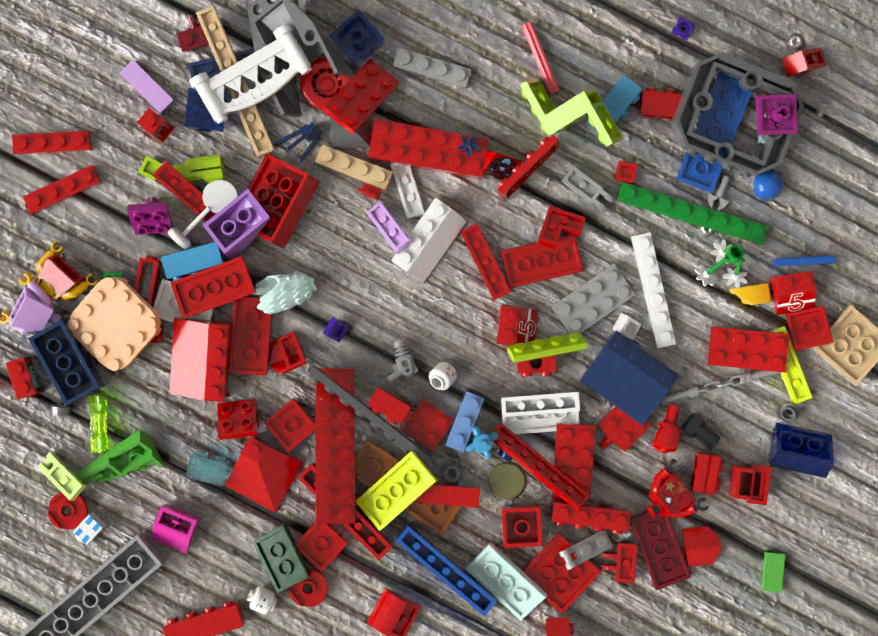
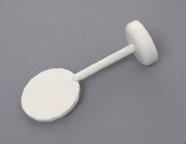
(215, 197)

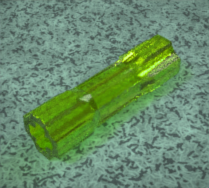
(97, 410)

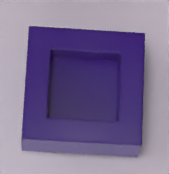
(335, 329)

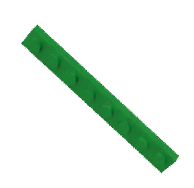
(692, 213)

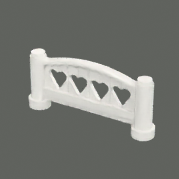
(212, 89)

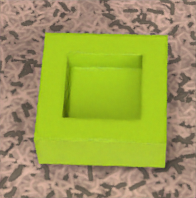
(149, 167)

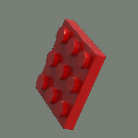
(552, 576)

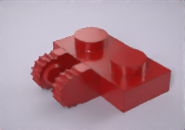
(625, 562)

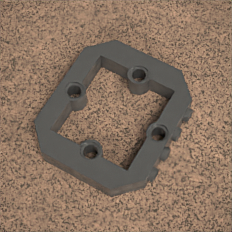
(688, 110)

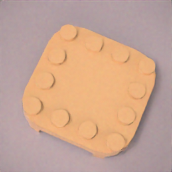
(114, 323)

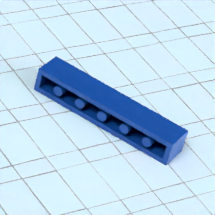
(446, 569)

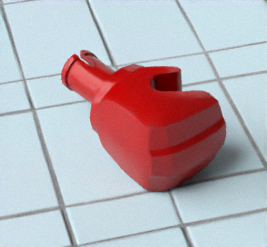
(669, 433)

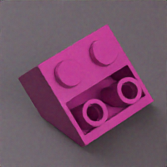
(174, 527)

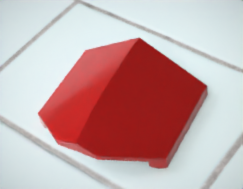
(286, 353)
(700, 546)

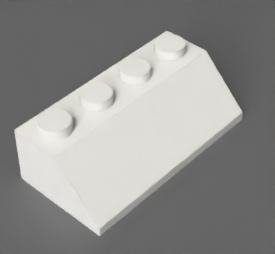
(430, 240)

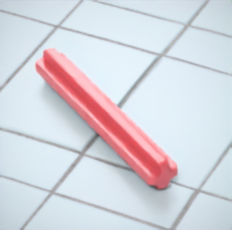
(540, 58)

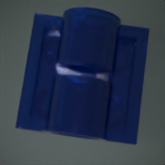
(198, 115)

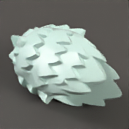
(284, 291)

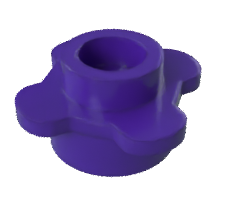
(681, 22)

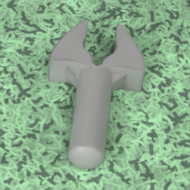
(719, 194)

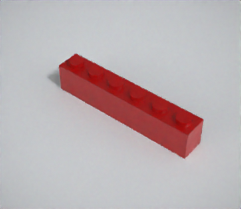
(363, 528)

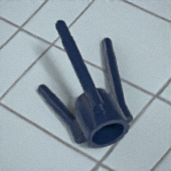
(310, 132)

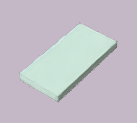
(506, 581)

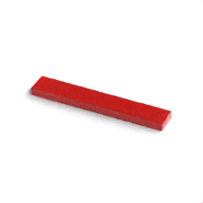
(540, 467)

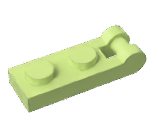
(61, 476)

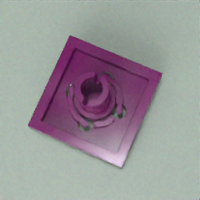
(784, 114)
(150, 217)

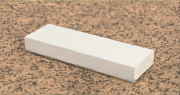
(408, 190)

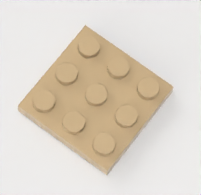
(853, 345)

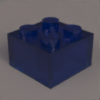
(357, 38)

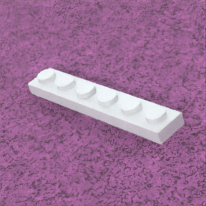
(653, 290)

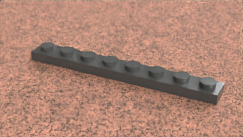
(364, 411)

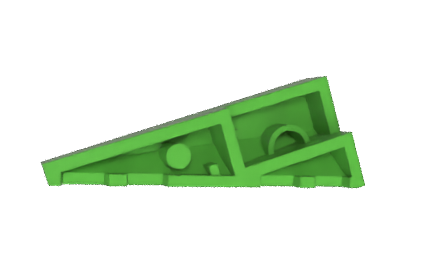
(129, 455)

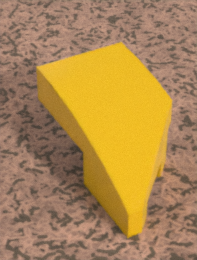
(753, 294)

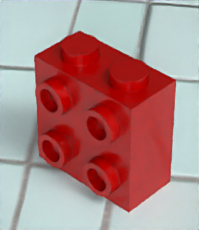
(390, 405)

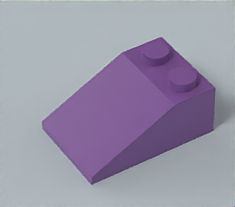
(237, 224)

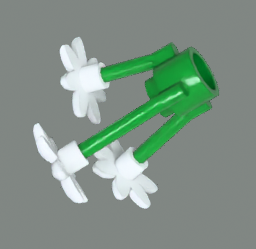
(726, 254)

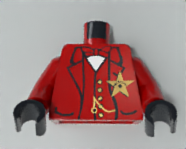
(671, 495)

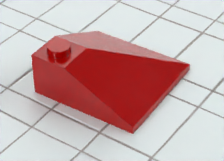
(263, 473)

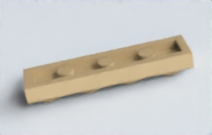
(354, 167)

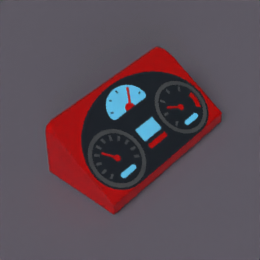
(500, 164)

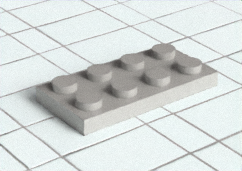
(593, 300)

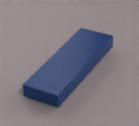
(803, 261)

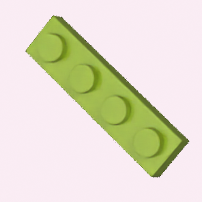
(547, 347)

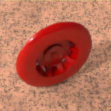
(326, 83)

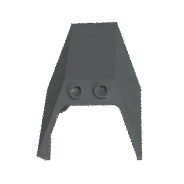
(269, 15)

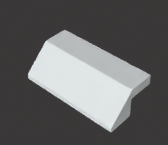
(539, 412)

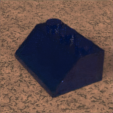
(801, 450)

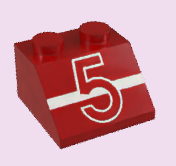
(793, 292)
(516, 325)

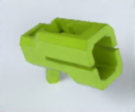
(203, 168)

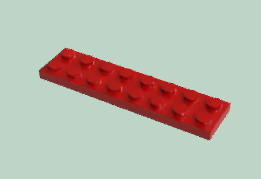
(334, 452)

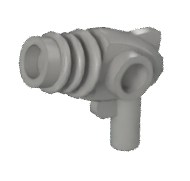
(404, 363)

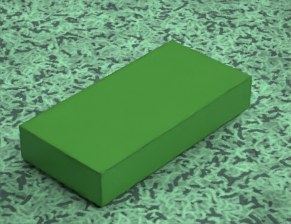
(773, 571)

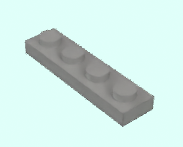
(432, 68)

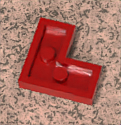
(557, 221)

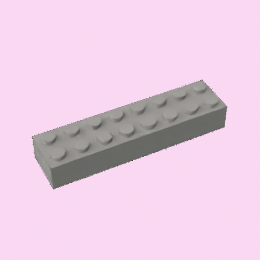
(100, 590)

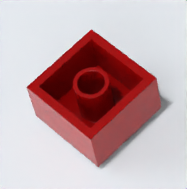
(521, 526)

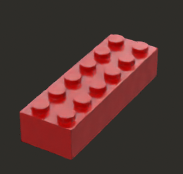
(425, 149)

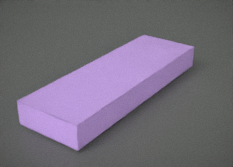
(146, 86)
(389, 227)

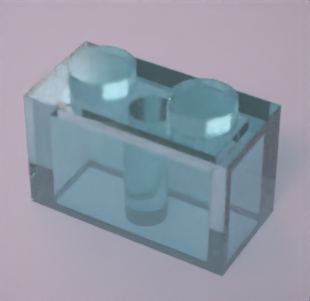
(207, 468)

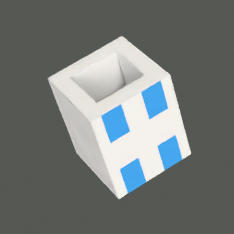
(89, 528)

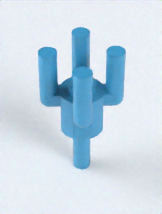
(481, 442)

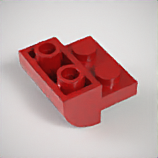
(393, 614)

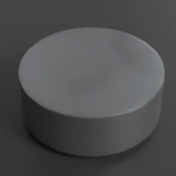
(60, 409)

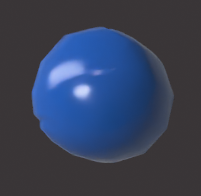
(767, 185)

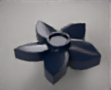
(469, 145)

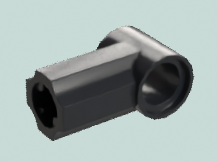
(697, 429)

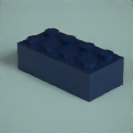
(66, 362)

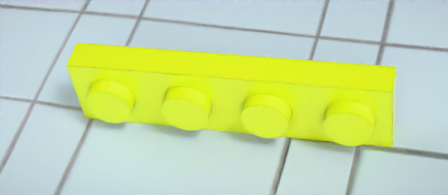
(794, 377)

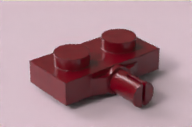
(193, 37)

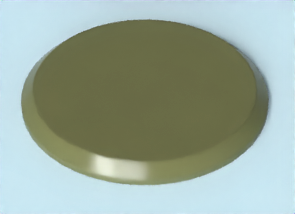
(507, 481)

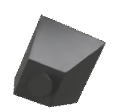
(344, 140)

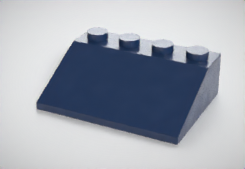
(629, 377)

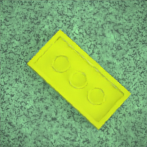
(396, 490)

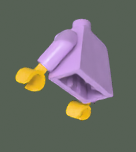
(32, 308)

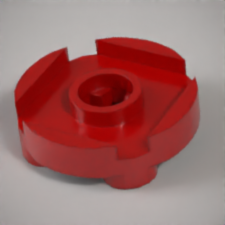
(67, 521)
(308, 598)

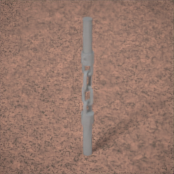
(694, 391)

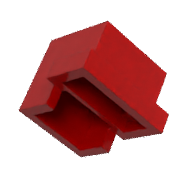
(750, 483)

